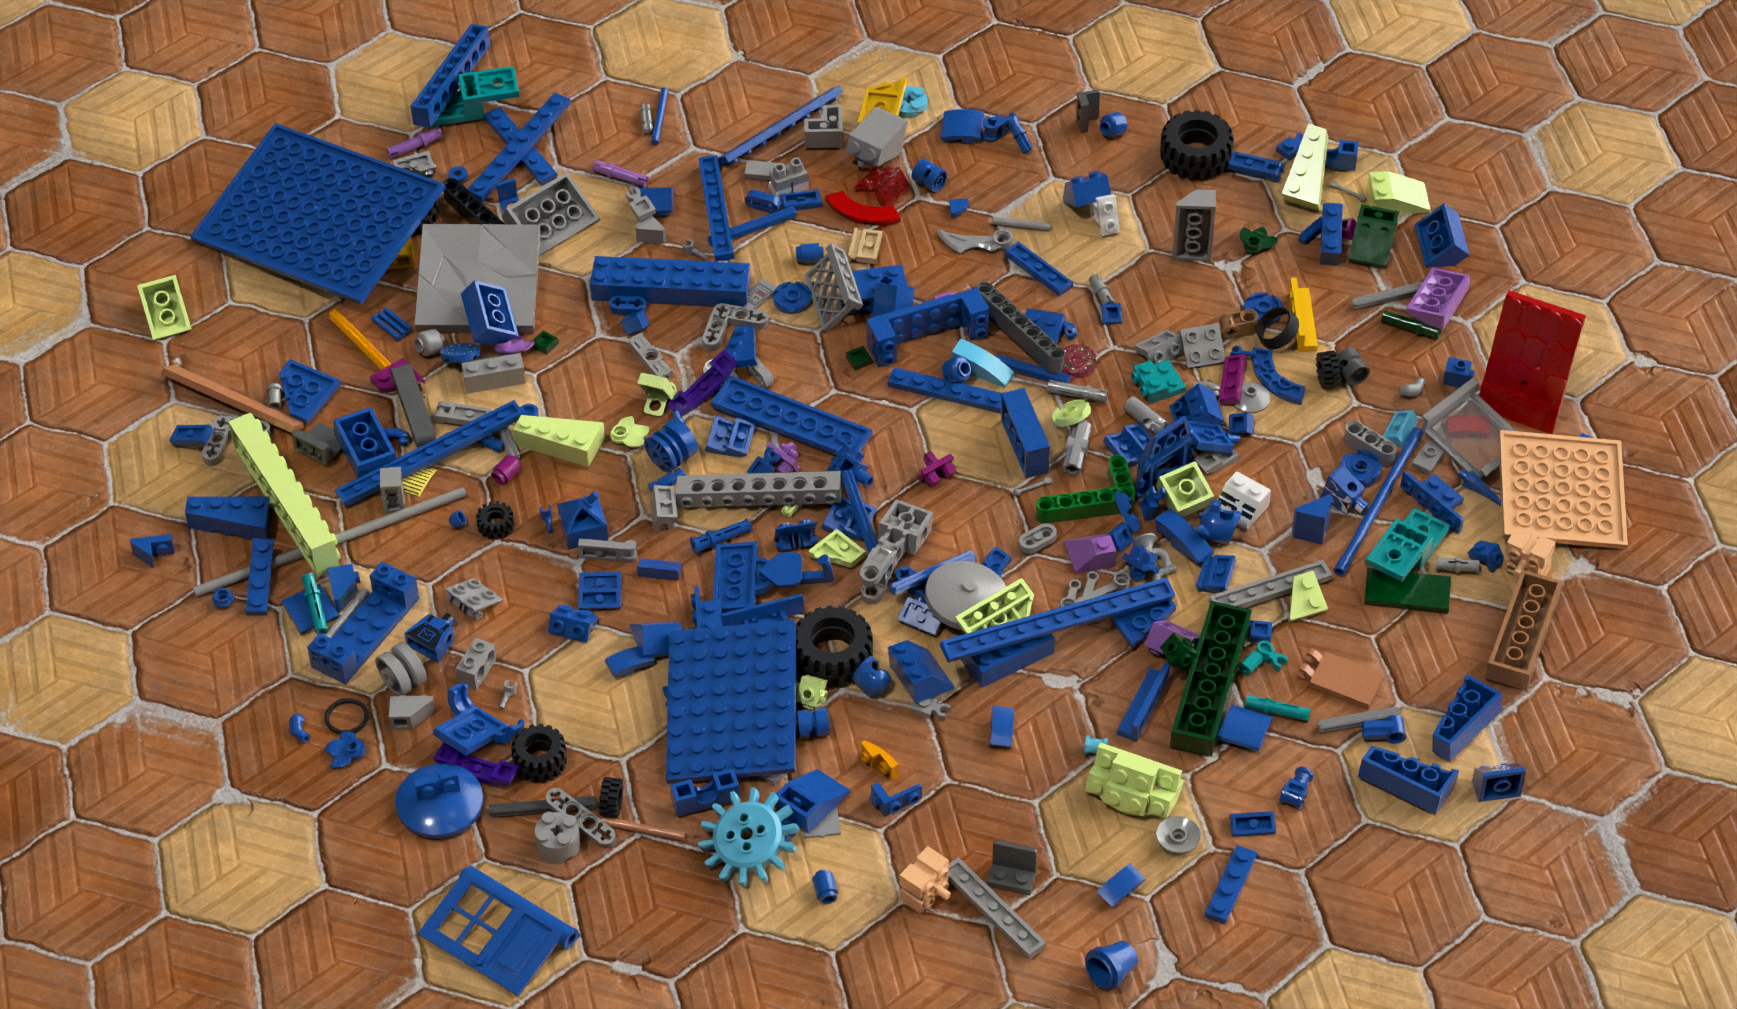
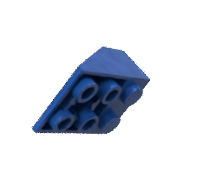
(810, 798)

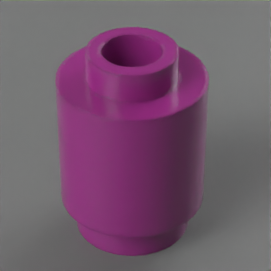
(506, 469)

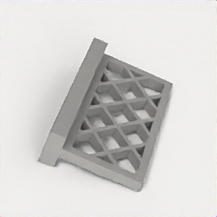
(843, 279)

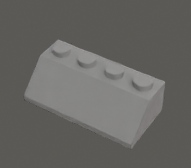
(1194, 226)

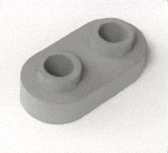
(1034, 539)

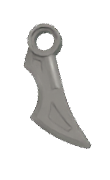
(961, 243)

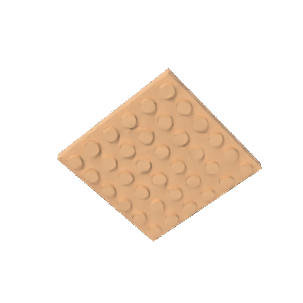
(1563, 488)

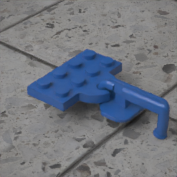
(743, 575)

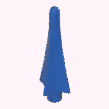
(1474, 483)

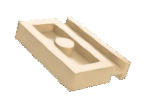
(865, 245)

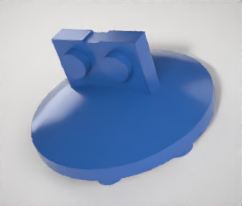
(439, 800)

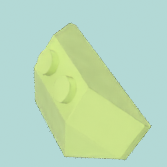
(1002, 607)

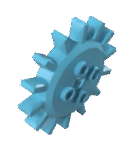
(764, 845)

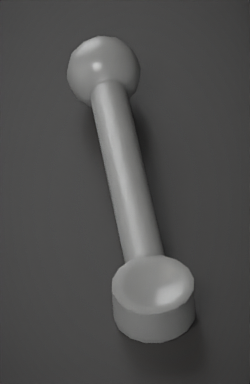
(1334, 185)
(1047, 481)

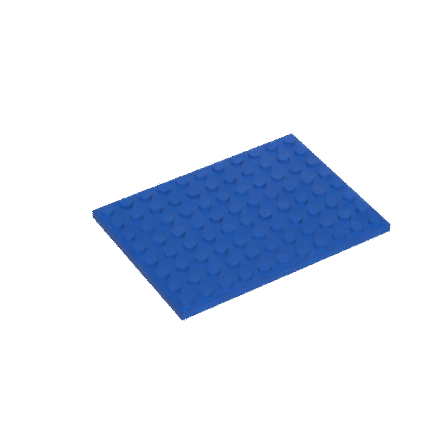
(318, 213)

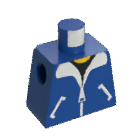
(1345, 491)

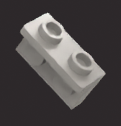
(1160, 347)

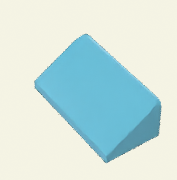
(1400, 427)

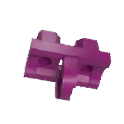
(934, 466)

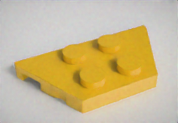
(886, 96)

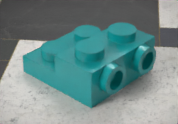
(1157, 380)

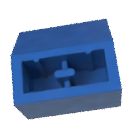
(1197, 405)

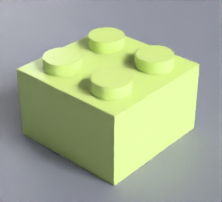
(1185, 490)

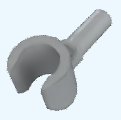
(690, 249)
(508, 691)

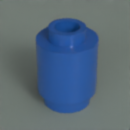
(809, 253)
(825, 886)

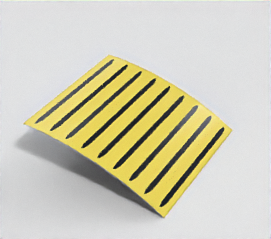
(417, 481)

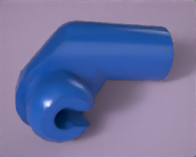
(398, 433)
(295, 725)

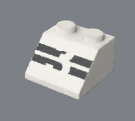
(1244, 496)

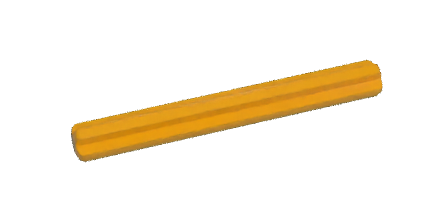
(353, 334)

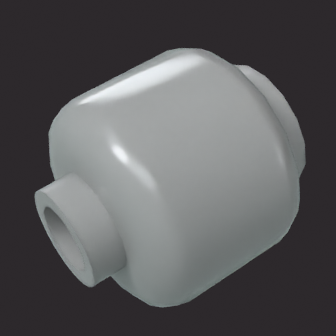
(429, 342)

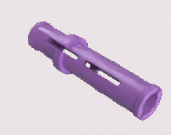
(413, 143)
(612, 170)

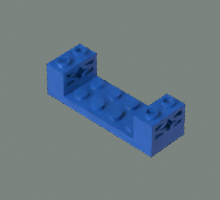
(892, 328)
(367, 627)

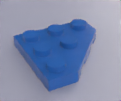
(306, 390)

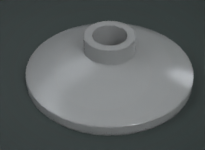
(1253, 398)
(1180, 828)

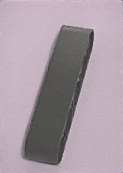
(413, 405)

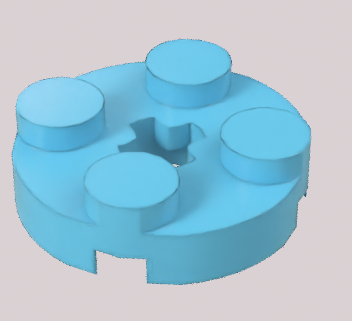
(918, 102)

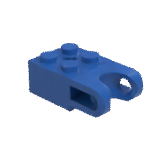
(866, 280)

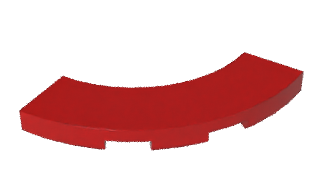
(861, 213)

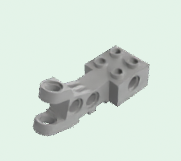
(899, 531)

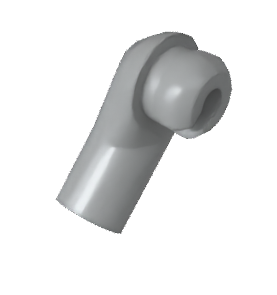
(1209, 385)
(1413, 390)

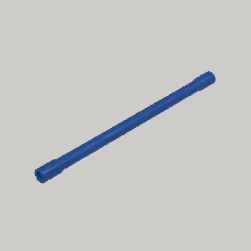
(1346, 559)

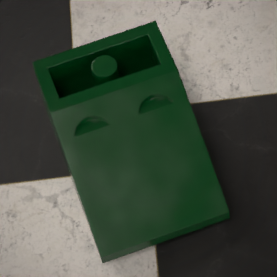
(1373, 236)

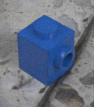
(1457, 372)

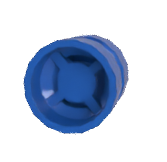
(929, 175)
(813, 723)

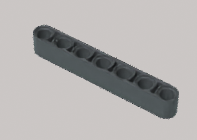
(1022, 329)

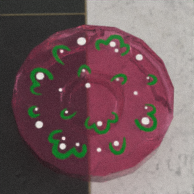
(1079, 360)

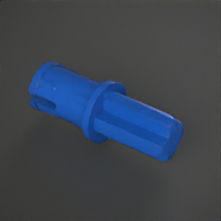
(1019, 134)

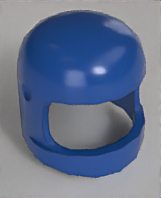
(871, 680)

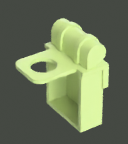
(658, 389)

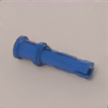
(712, 538)

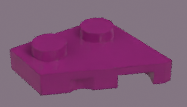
(383, 379)

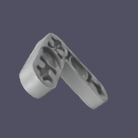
(729, 317)
(224, 434)

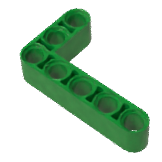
(1089, 503)

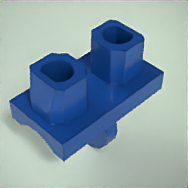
(1141, 561)

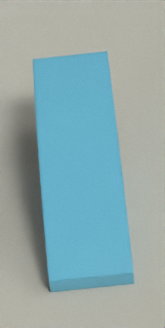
(983, 363)

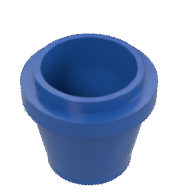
(1110, 964)

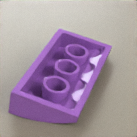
(1438, 297)

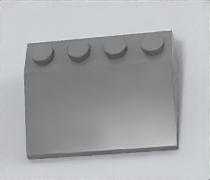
(556, 208)

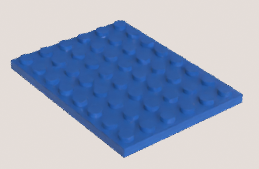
(731, 701)

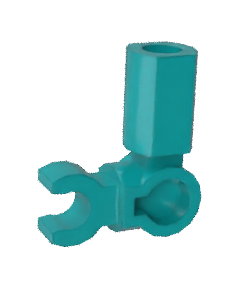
(1263, 652)

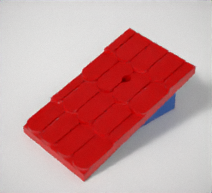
(1531, 361)

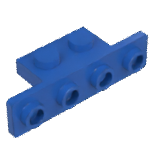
(1435, 497)
(707, 612)
(765, 612)

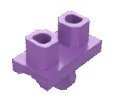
(788, 463)

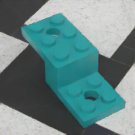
(475, 89)
(1407, 544)

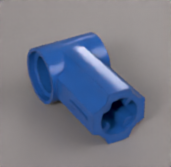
(1391, 729)

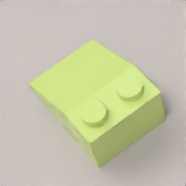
(1397, 193)
(164, 307)

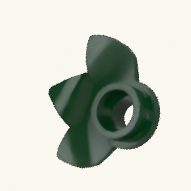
(1257, 240)

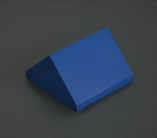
(891, 298)
(1312, 520)
(653, 637)

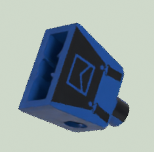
(431, 636)

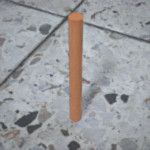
(647, 829)

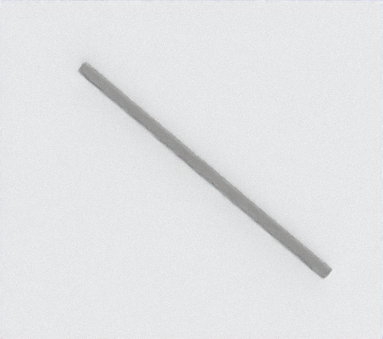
(341, 537)

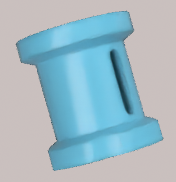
(1092, 744)

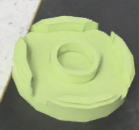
(1072, 413)

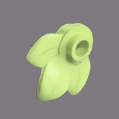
(629, 433)

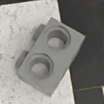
(392, 489)
(476, 663)

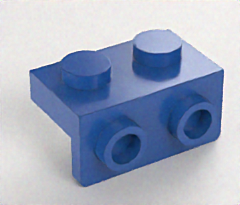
(571, 623)

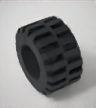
(539, 739)

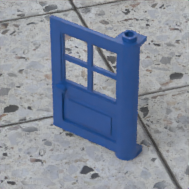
(517, 945)

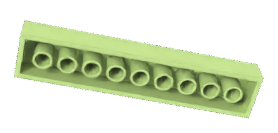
(285, 494)

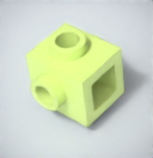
(811, 691)

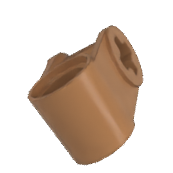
(1240, 323)

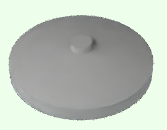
(959, 587)

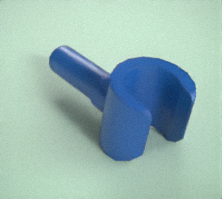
(1236, 350)
(547, 516)

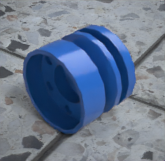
(671, 445)

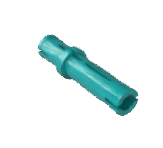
(313, 596)
(1274, 707)

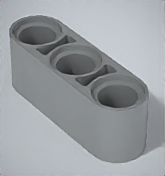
(1361, 437)

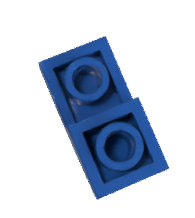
(1123, 505)
(626, 660)
(1001, 727)
(1121, 884)

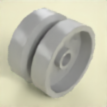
(401, 669)

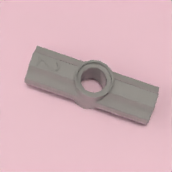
(1077, 448)

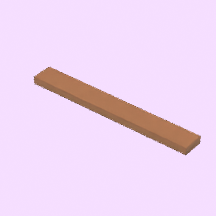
(232, 398)

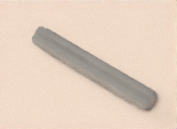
(1385, 296)
(1355, 719)

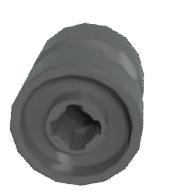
(1352, 366)

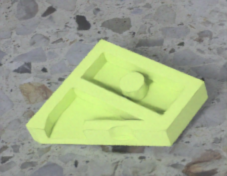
(839, 549)
(1306, 597)

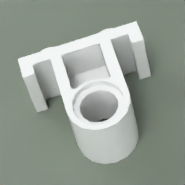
(1105, 214)

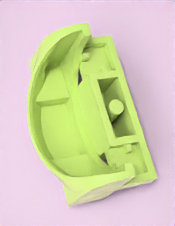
(1132, 781)

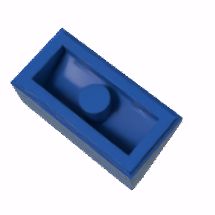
(659, 569)
(1252, 823)

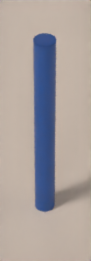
(659, 116)

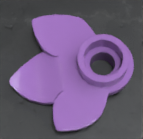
(513, 346)

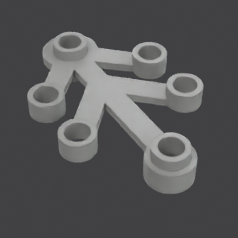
(1120, 582)

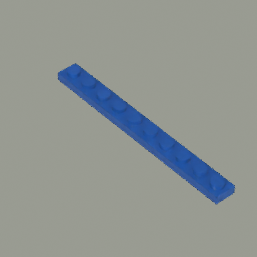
(432, 451)

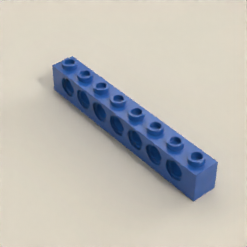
(445, 80)

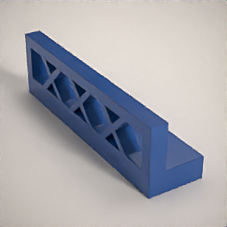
(1144, 703)

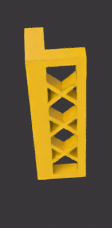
(1302, 308)

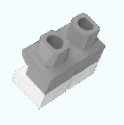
(788, 178)

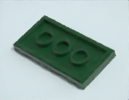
(1415, 592)

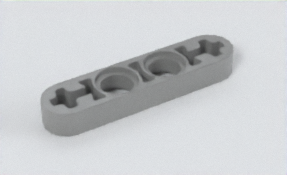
(583, 815)

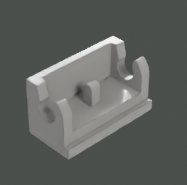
(663, 506)

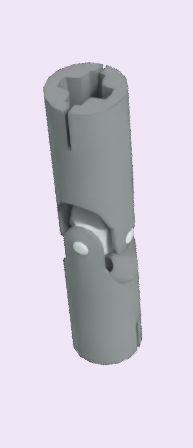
(1145, 415)

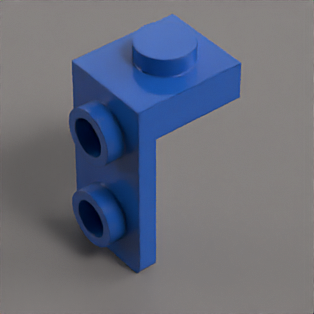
(893, 804)

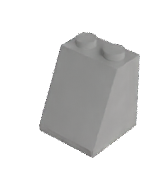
(877, 137)

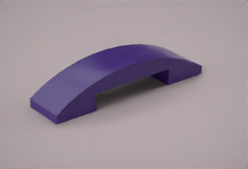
(705, 386)
(483, 770)

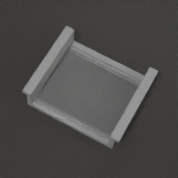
(1467, 430)

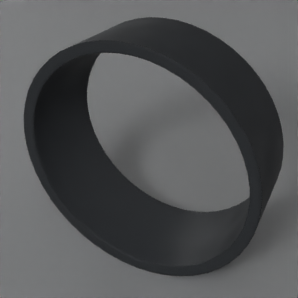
(1285, 336)

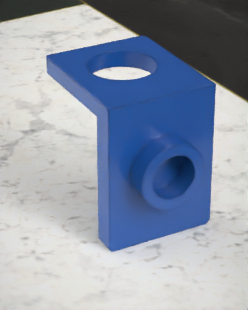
(507, 192)

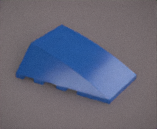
(1166, 446)

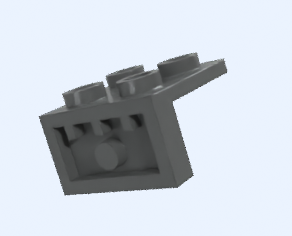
(317, 443)
(1013, 867)

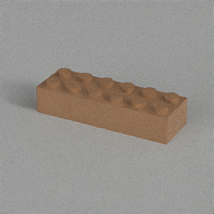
(1523, 630)

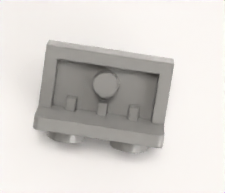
(420, 161)

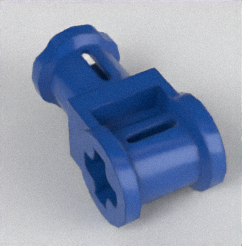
(996, 128)
(1296, 789)

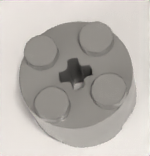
(557, 837)

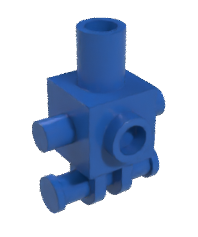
(846, 461)

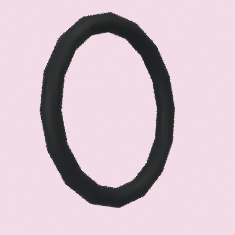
(347, 700)

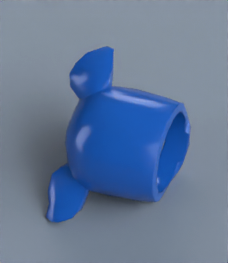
(1217, 524)

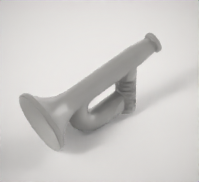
(1148, 540)

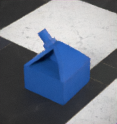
(582, 520)

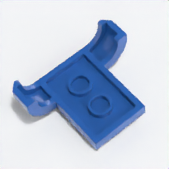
(472, 725)

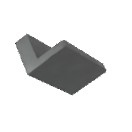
(1087, 108)

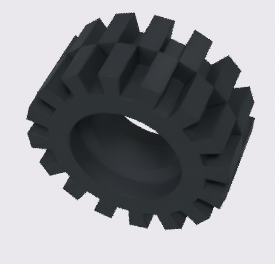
(1328, 369)
(495, 511)
(611, 797)

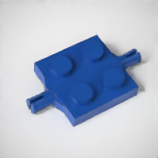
(1211, 437)

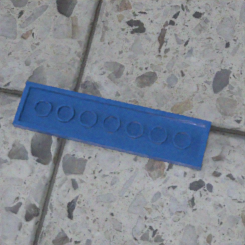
(789, 417)

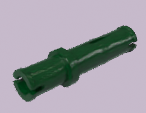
(1410, 324)

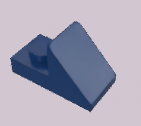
(147, 547)

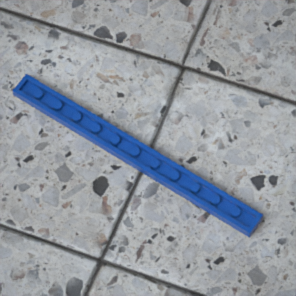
(1056, 620)

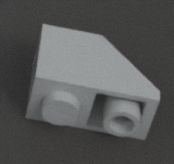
(409, 711)

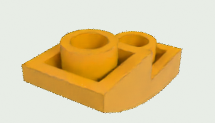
(879, 758)

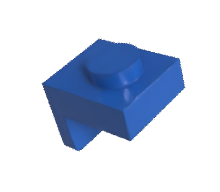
(1488, 553)

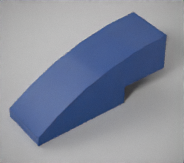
(1183, 536)

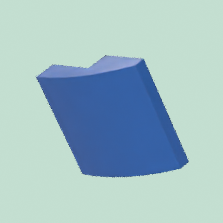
(962, 125)
(730, 437)
(1129, 443)
(843, 518)
(599, 590)
(299, 611)
(1245, 727)

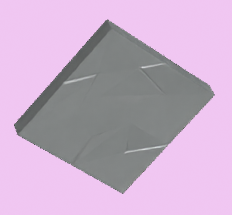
(485, 253)

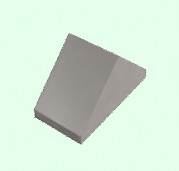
(650, 231)

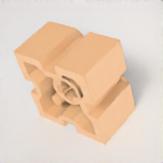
(1528, 553)
(925, 880)

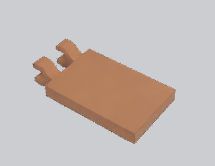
(1341, 678)

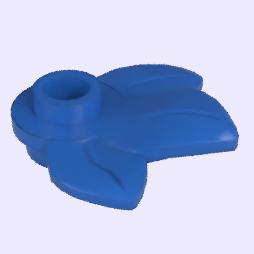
(345, 749)

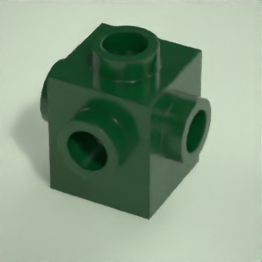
(1183, 651)

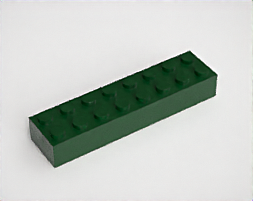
(1211, 678)

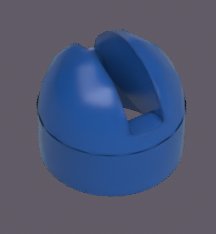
(457, 519)

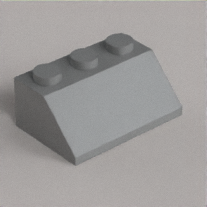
(493, 372)

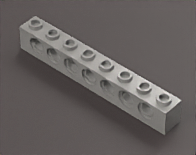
(759, 489)

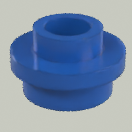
(222, 598)

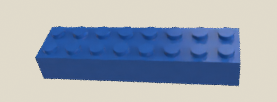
(671, 281)

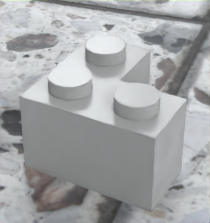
(825, 131)

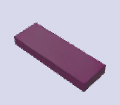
(1232, 379)

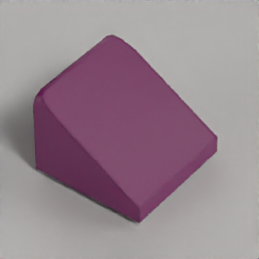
(1348, 228)

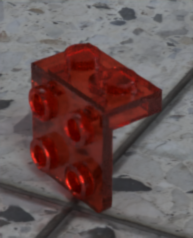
(885, 182)

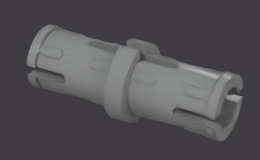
(1101, 290)
(1457, 565)

